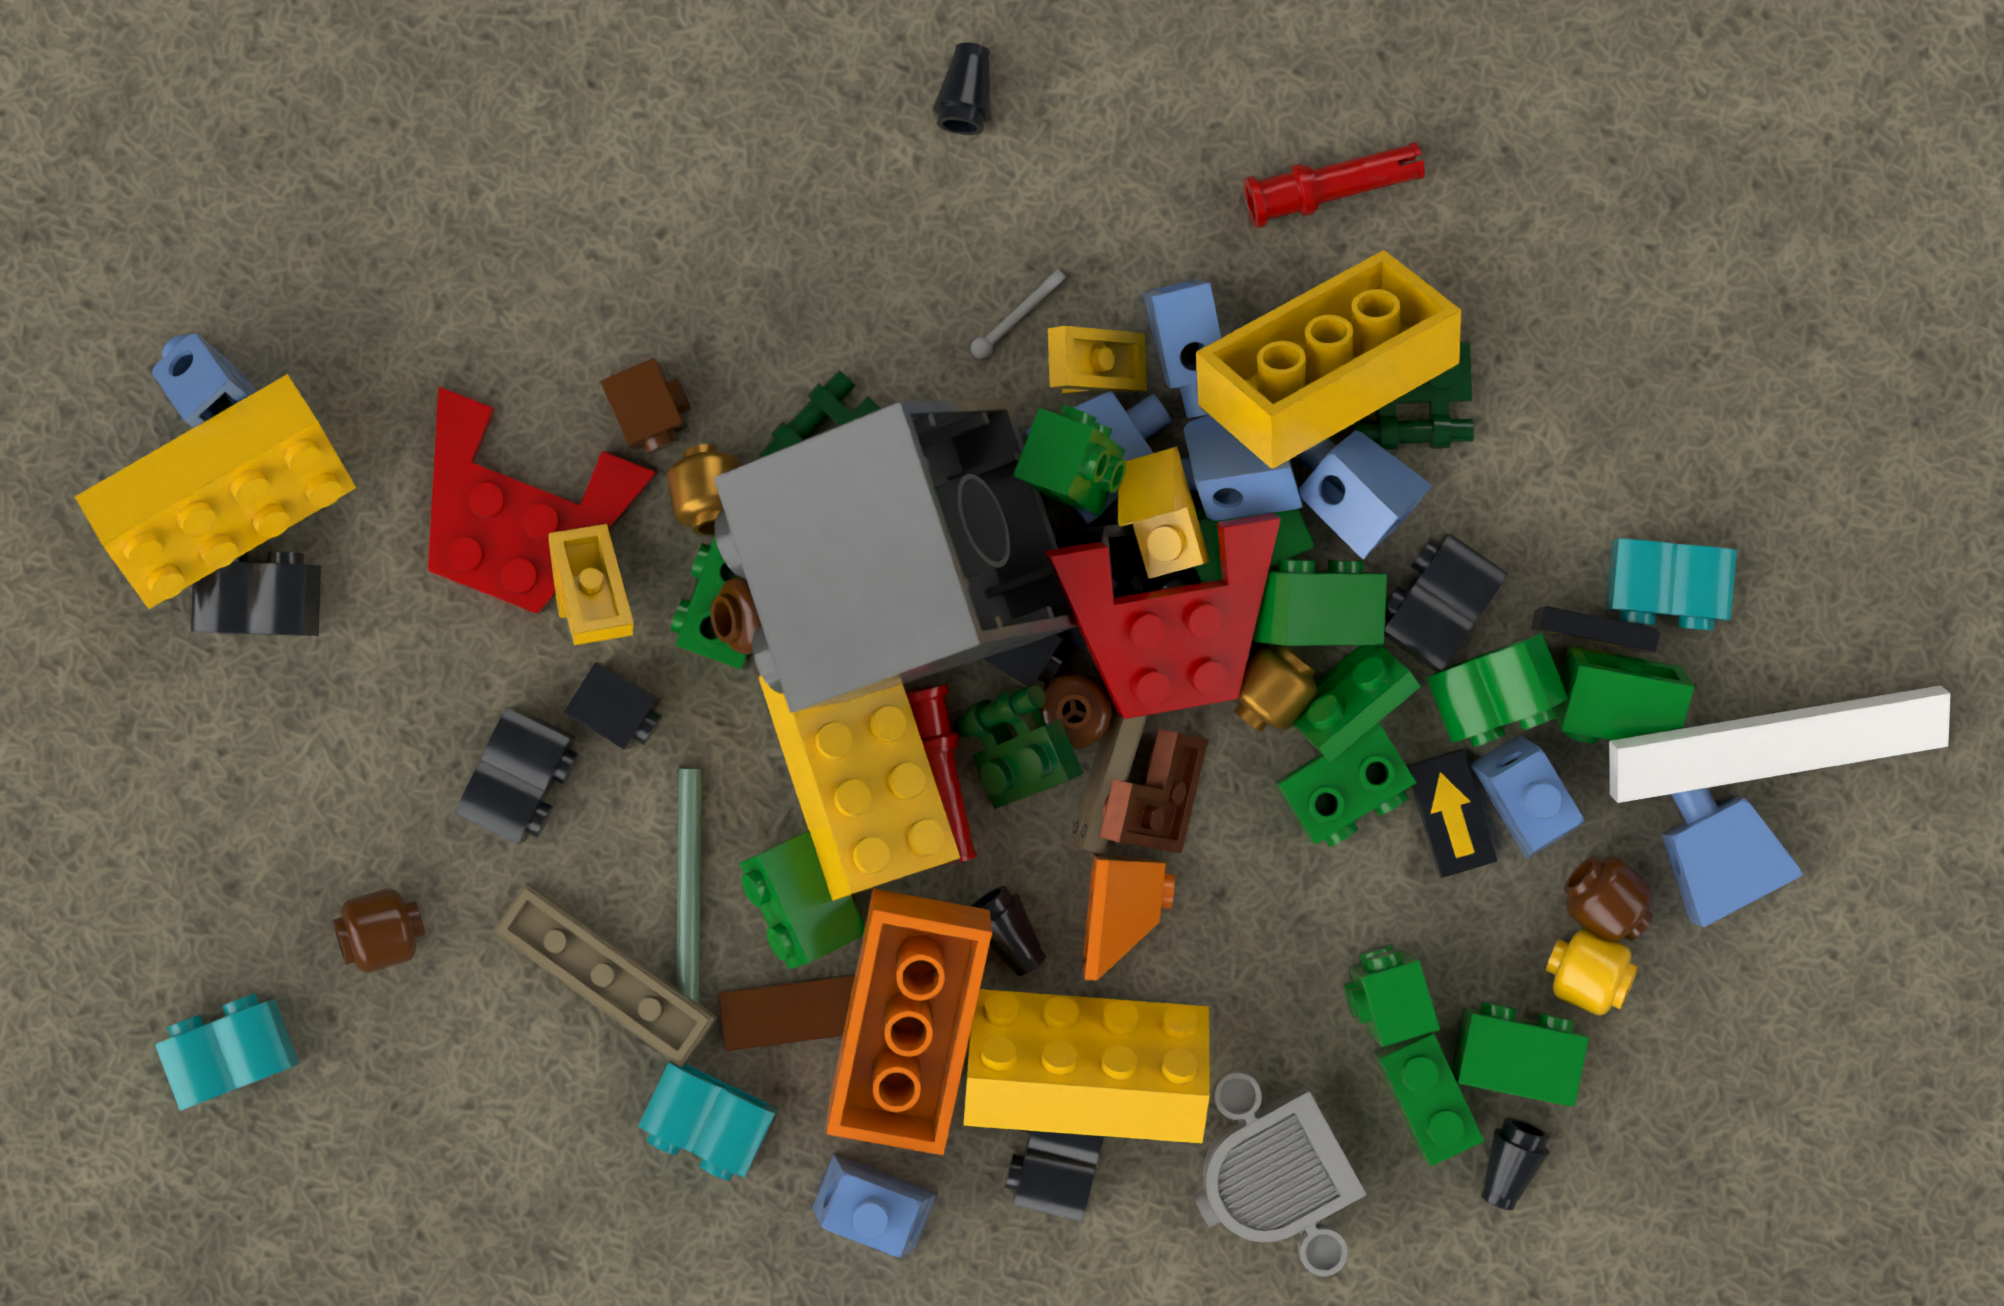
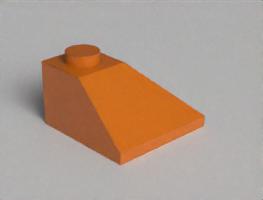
(1122, 908)

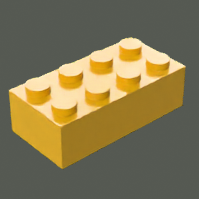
(1328, 358)
(216, 492)
(864, 789)
(1088, 1066)

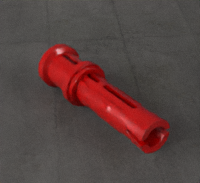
(1305, 188)
(939, 741)

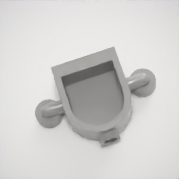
(1277, 1172)

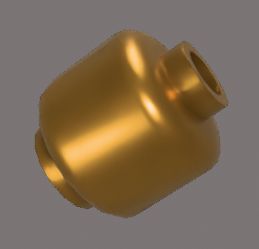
(694, 489)
(1275, 688)

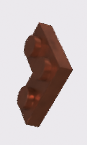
(1161, 809)

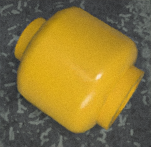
(1592, 972)

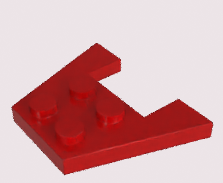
(497, 529)
(1177, 642)

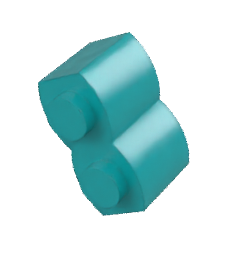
(1671, 581)
(227, 1052)
(707, 1119)

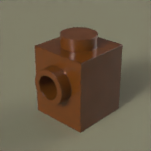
(647, 406)

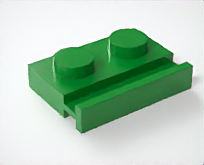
(1354, 699)

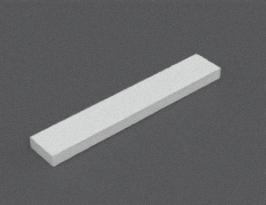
(1779, 743)

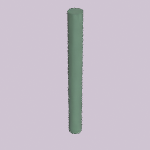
(689, 882)

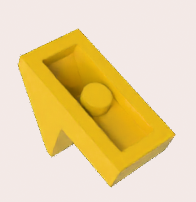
(1096, 360)
(1162, 512)
(589, 585)

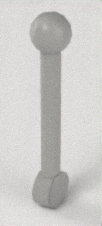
(983, 346)

